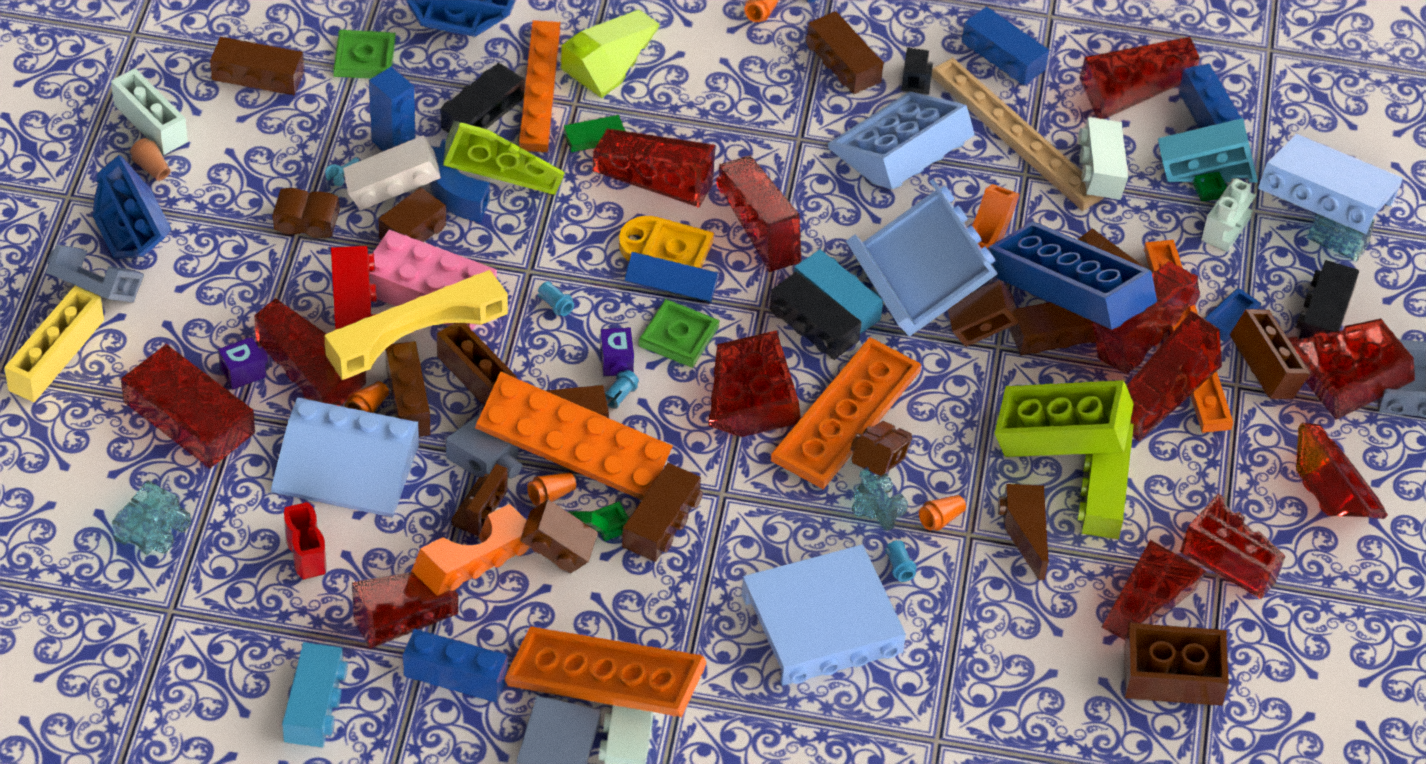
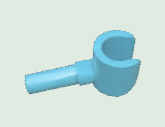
(338, 172)

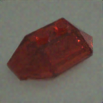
(1333, 477)

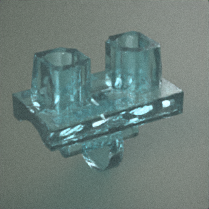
(874, 502)

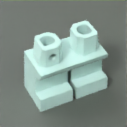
(1229, 216)

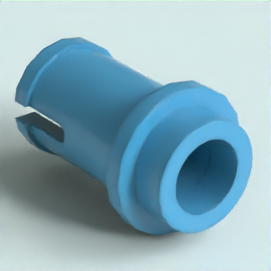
(561, 303)
(625, 383)
(903, 567)

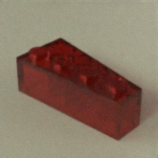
(1135, 74)
(657, 164)
(762, 211)
(1130, 342)
(302, 354)
(1174, 373)

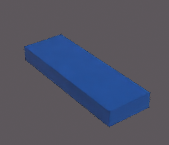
(671, 277)

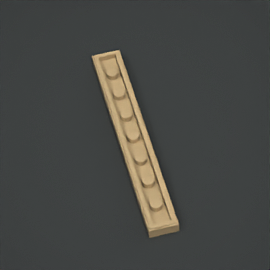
(1014, 132)

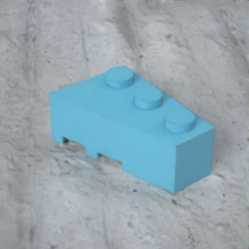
(1208, 150)

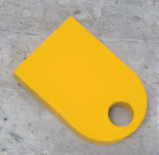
(666, 240)

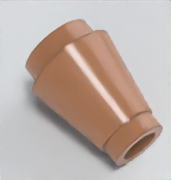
(148, 157)

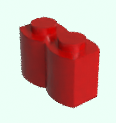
(305, 540)

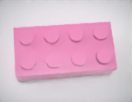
(414, 269)

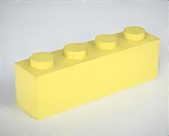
(54, 343)

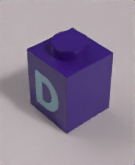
(616, 351)
(242, 362)

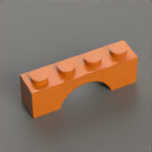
(448, 564)

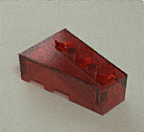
(1232, 549)
(1153, 589)
(396, 605)

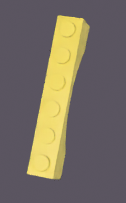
(468, 301)

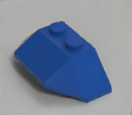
(461, 16)
(127, 211)

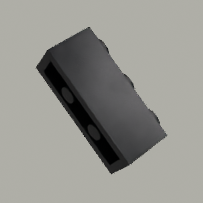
(484, 99)
(1329, 300)
(815, 315)

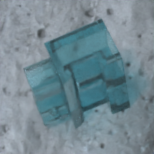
(1348, 240)
(149, 518)

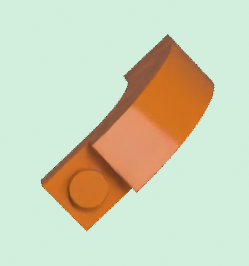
(994, 214)

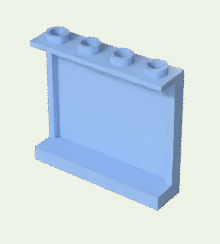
(1329, 182)
(925, 260)
(824, 614)

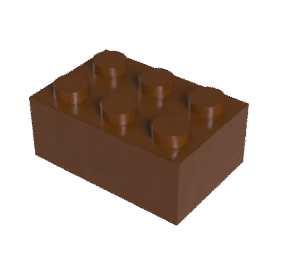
(1176, 664)

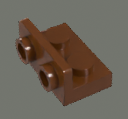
(481, 500)

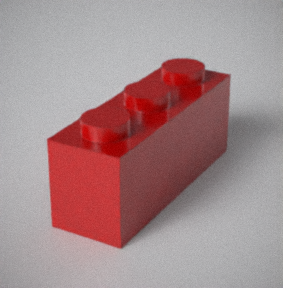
(351, 284)

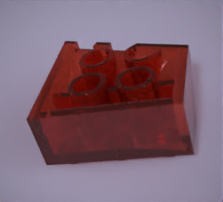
(1354, 365)
(752, 387)

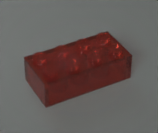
(188, 406)

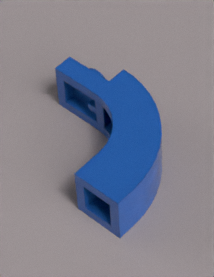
(460, 193)

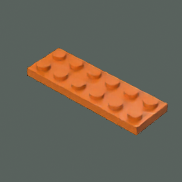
(850, 404)
(573, 436)
(606, 671)

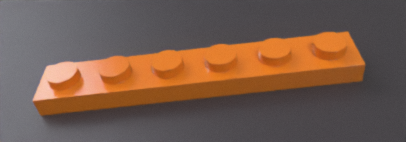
(540, 86)

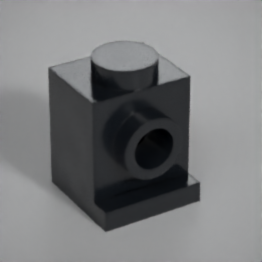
(917, 71)

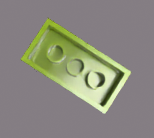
(1064, 418)

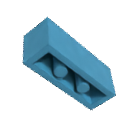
(842, 287)
(314, 695)

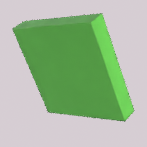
(363, 53)
(679, 333)

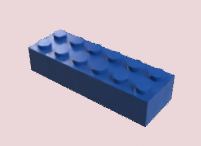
(1073, 274)

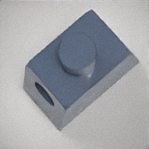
(480, 451)

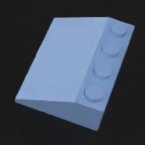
(904, 138)
(345, 457)

